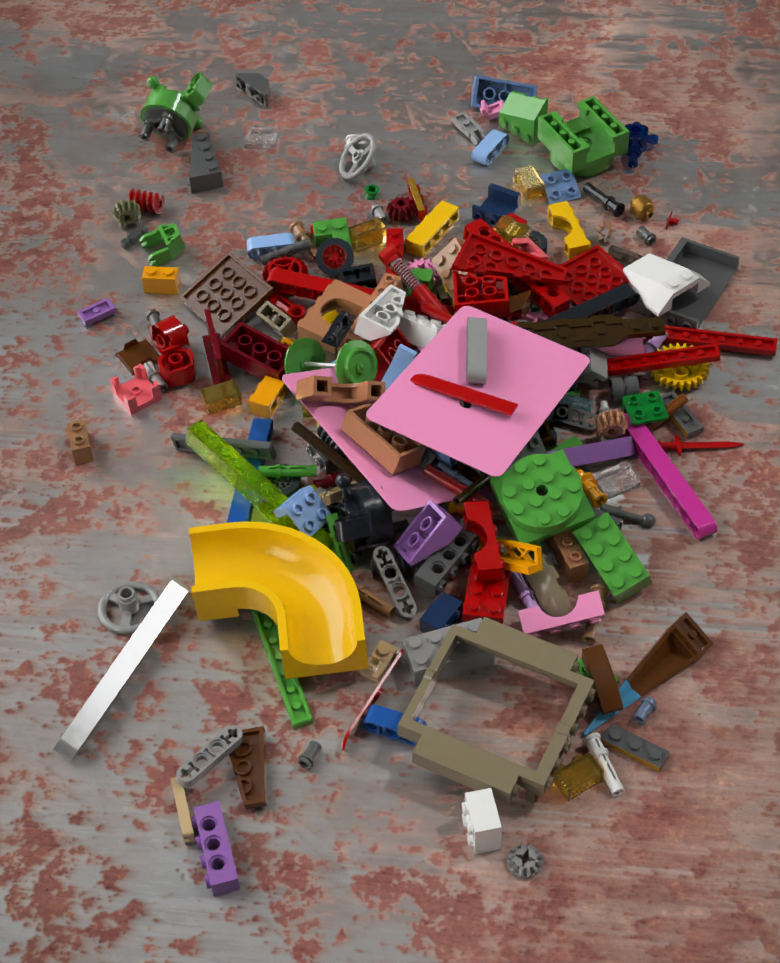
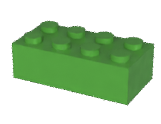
(612, 557)

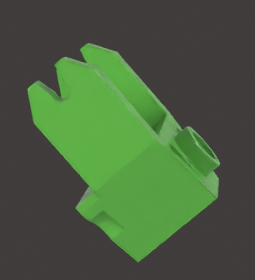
(172, 238)

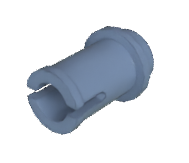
(647, 706)

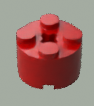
(170, 333)
(177, 366)

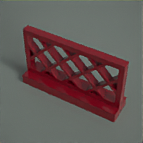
(217, 365)

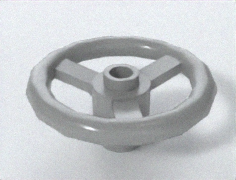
(360, 158)
(128, 604)

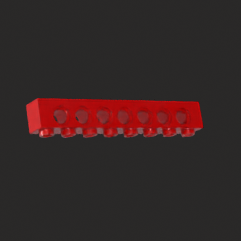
(544, 295)

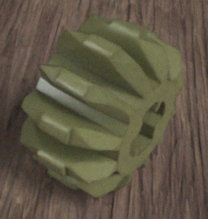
(126, 212)

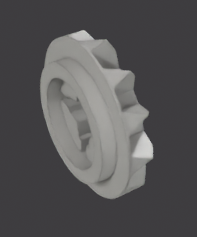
(531, 867)

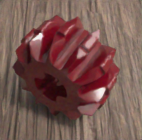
(401, 209)

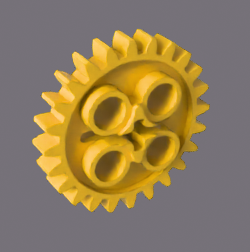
(681, 376)

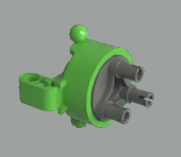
(174, 112)

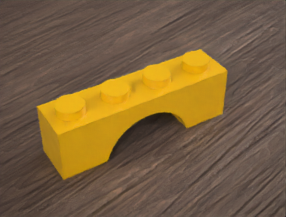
(562, 217)

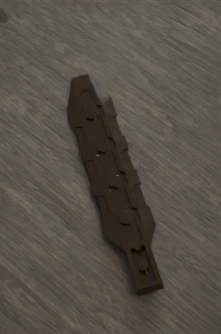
(596, 330)

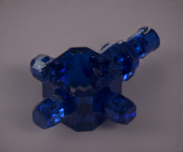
(638, 146)

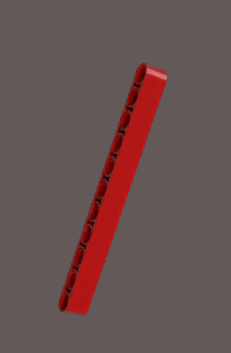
(314, 286)

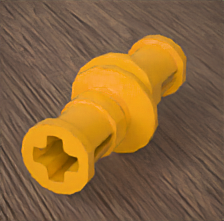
(591, 489)

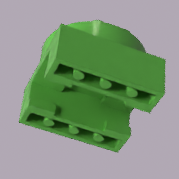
(586, 142)
(537, 516)

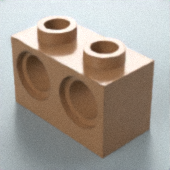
(80, 442)

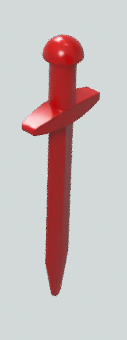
(678, 446)

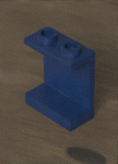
(499, 202)

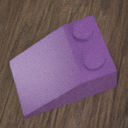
(427, 533)

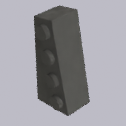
(204, 166)

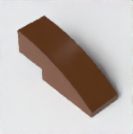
(600, 671)

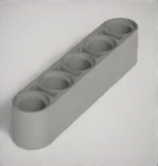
(476, 350)

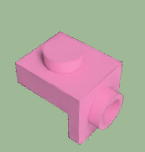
(491, 111)

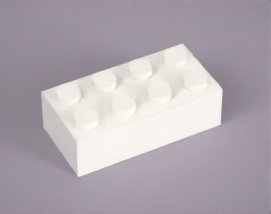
(418, 328)

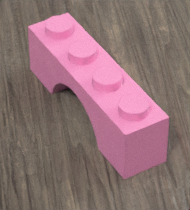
(588, 609)

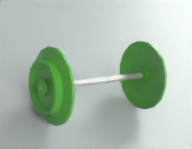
(354, 362)

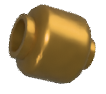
(642, 207)

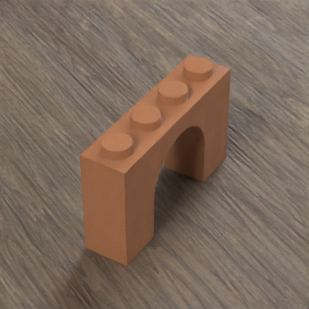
(336, 297)
(323, 390)

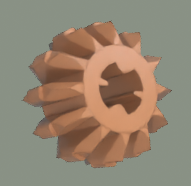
(611, 424)

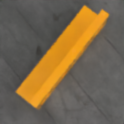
(522, 564)

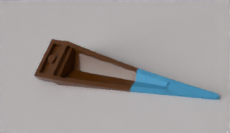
(673, 651)

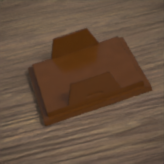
(137, 353)

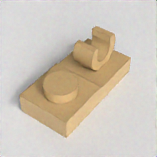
(380, 660)

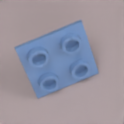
(560, 186)

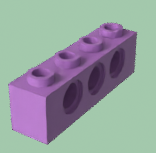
(220, 880)

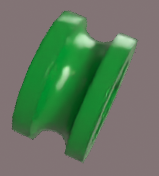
(371, 192)

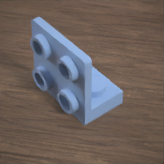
(305, 510)

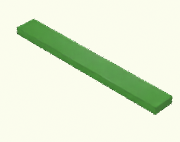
(289, 688)

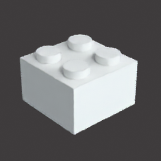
(482, 821)

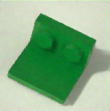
(644, 408)

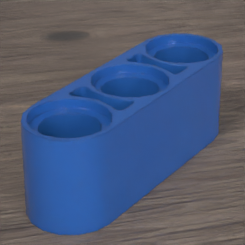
(385, 723)

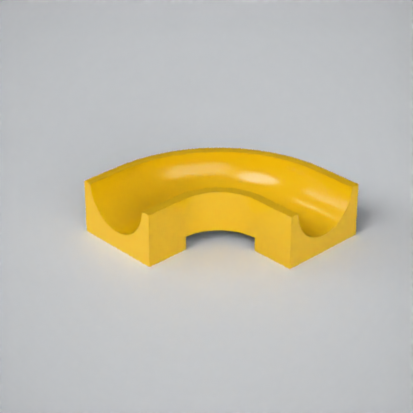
(291, 582)

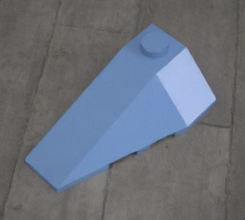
(496, 89)

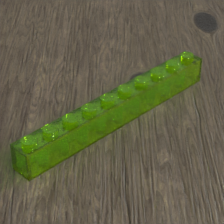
(243, 476)

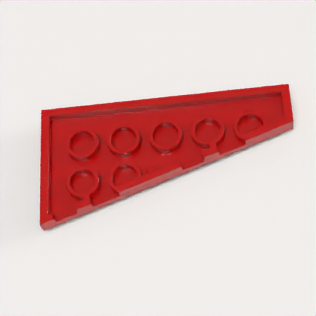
(491, 257)

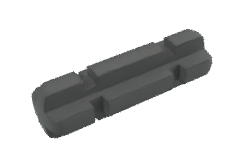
(133, 237)

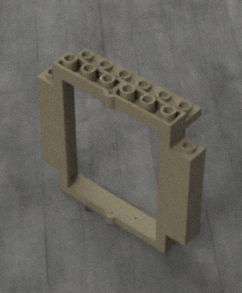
(479, 767)

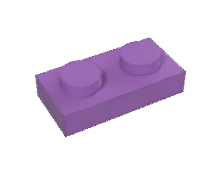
(96, 312)

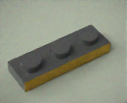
(683, 417)
(635, 747)

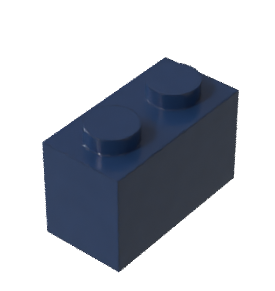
(441, 613)

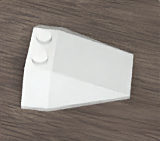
(661, 281)

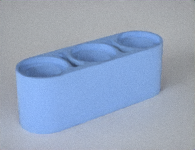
(490, 147)
(265, 244)

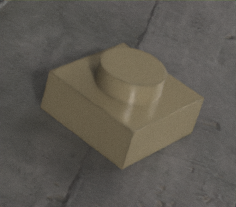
(442, 296)

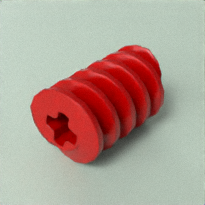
(148, 203)

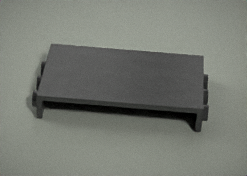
(689, 307)

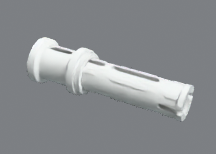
(601, 754)

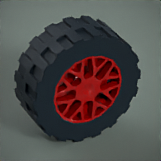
(334, 255)

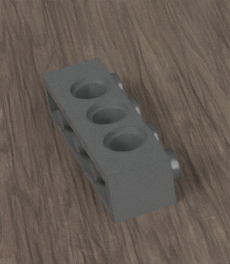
(458, 553)

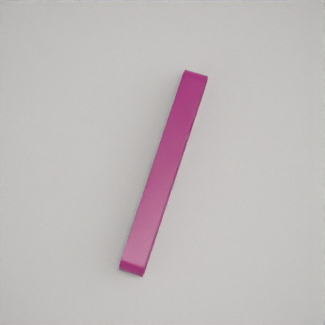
(671, 481)

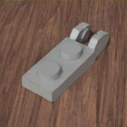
(469, 127)

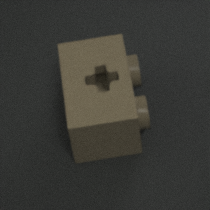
(276, 320)

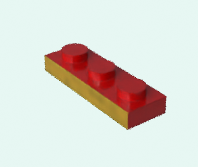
(414, 194)

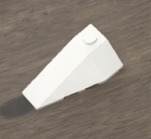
(381, 315)

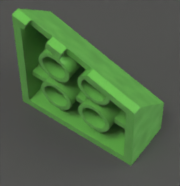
(521, 116)

